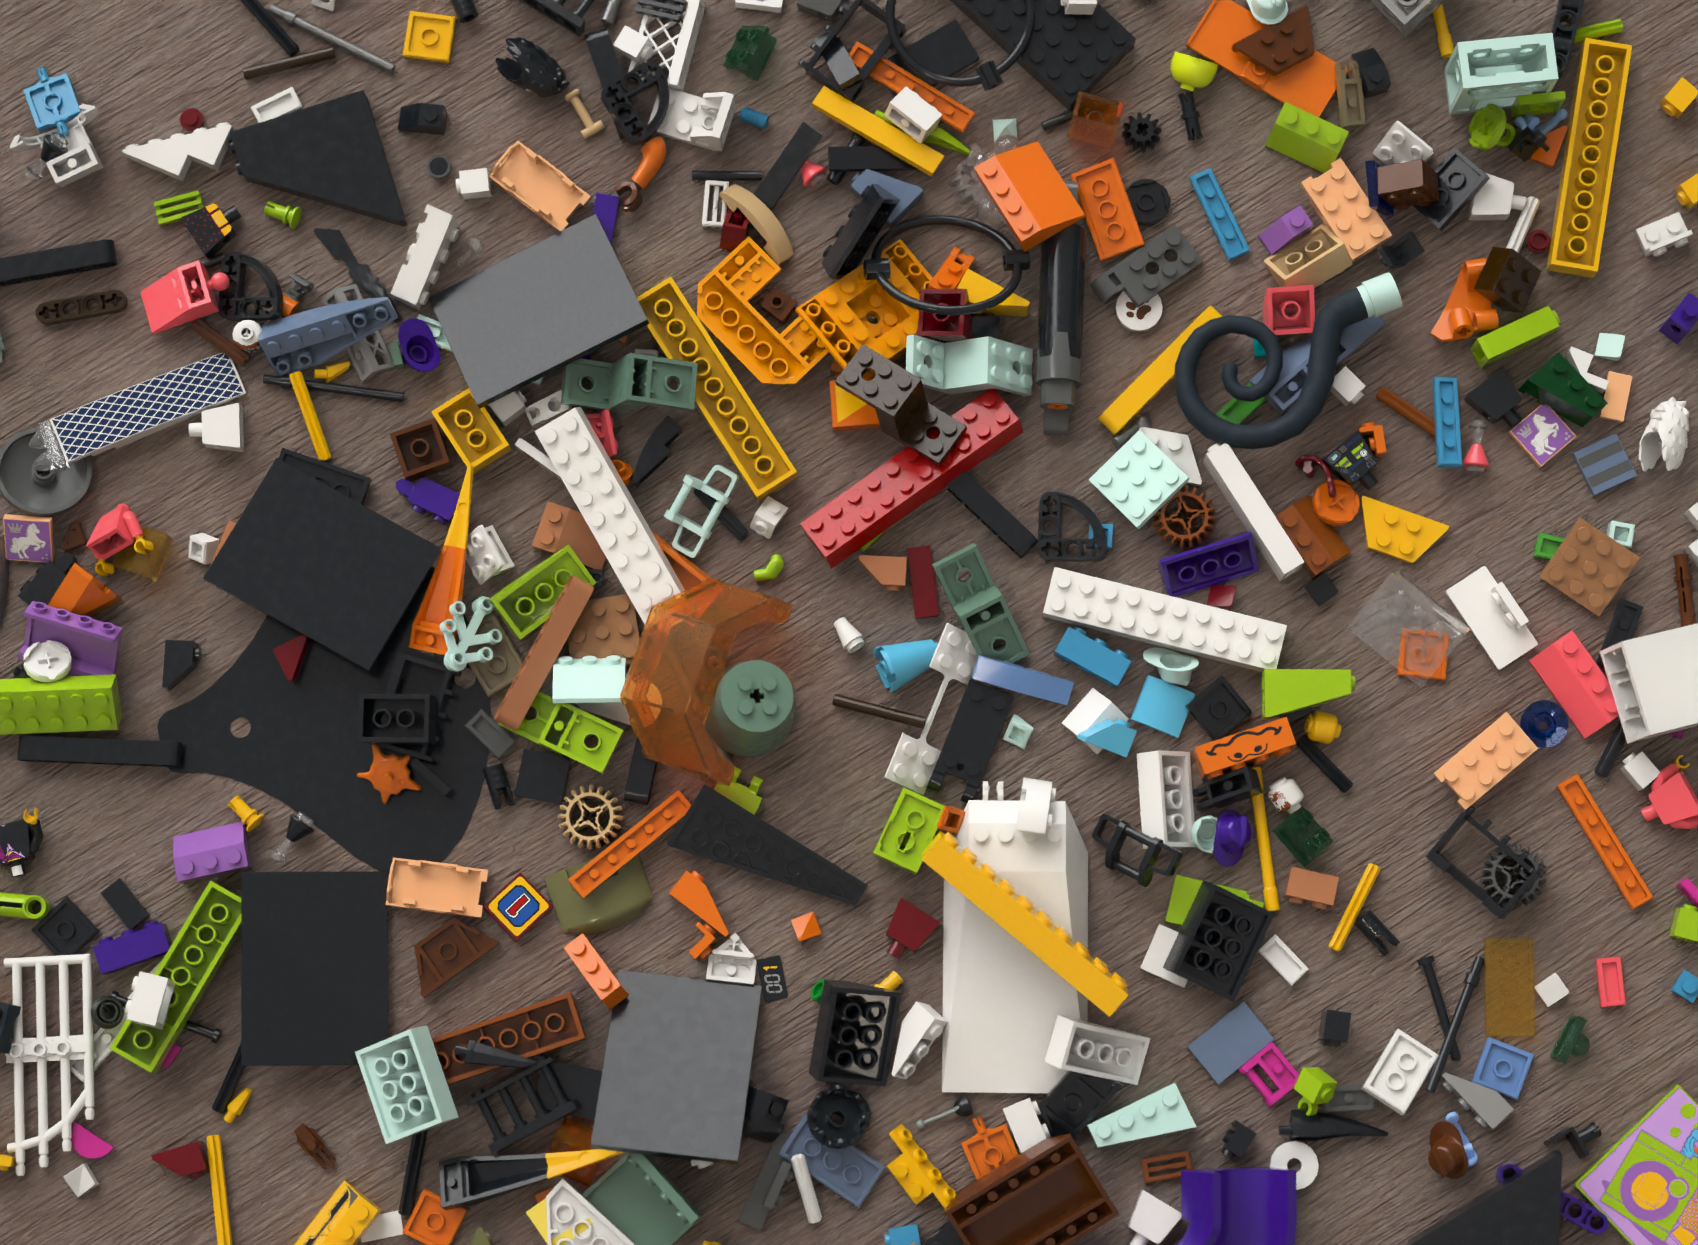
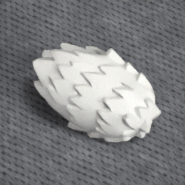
(1665, 435)

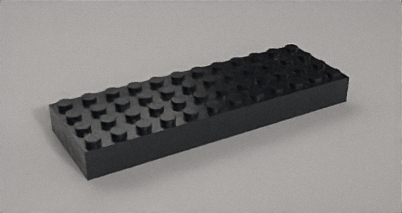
(1064, 50)

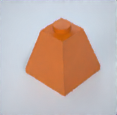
(83, 594)

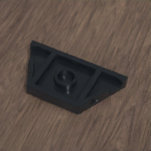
(1075, 1102)

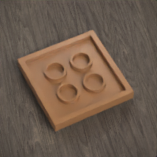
(1589, 566)
(606, 629)

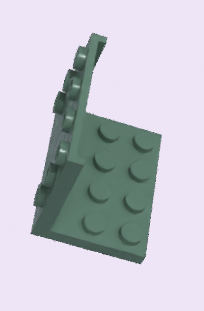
(643, 1201)

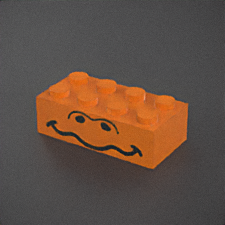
(1243, 748)

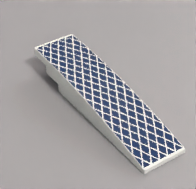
(147, 407)

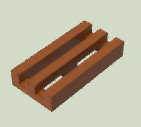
(1146, 1171)

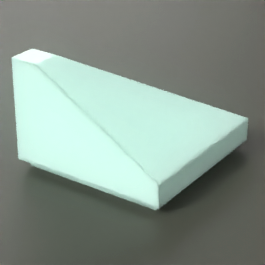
(1018, 732)

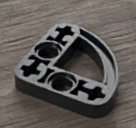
(624, 94)
(239, 303)
(1055, 537)

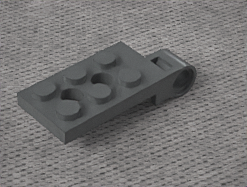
(1136, 281)

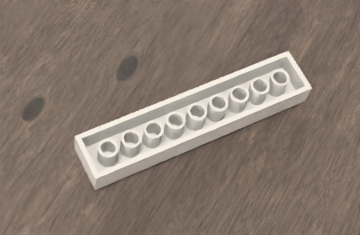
(609, 510)
(1164, 620)

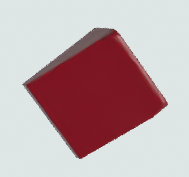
(1221, 597)

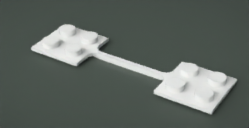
(914, 758)

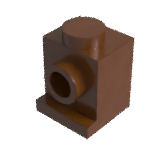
(782, 312)

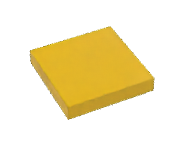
(429, 37)

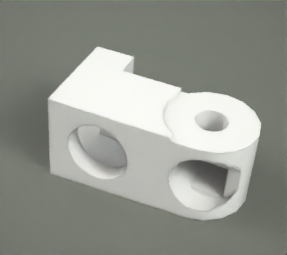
(546, 410)

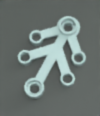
(467, 635)

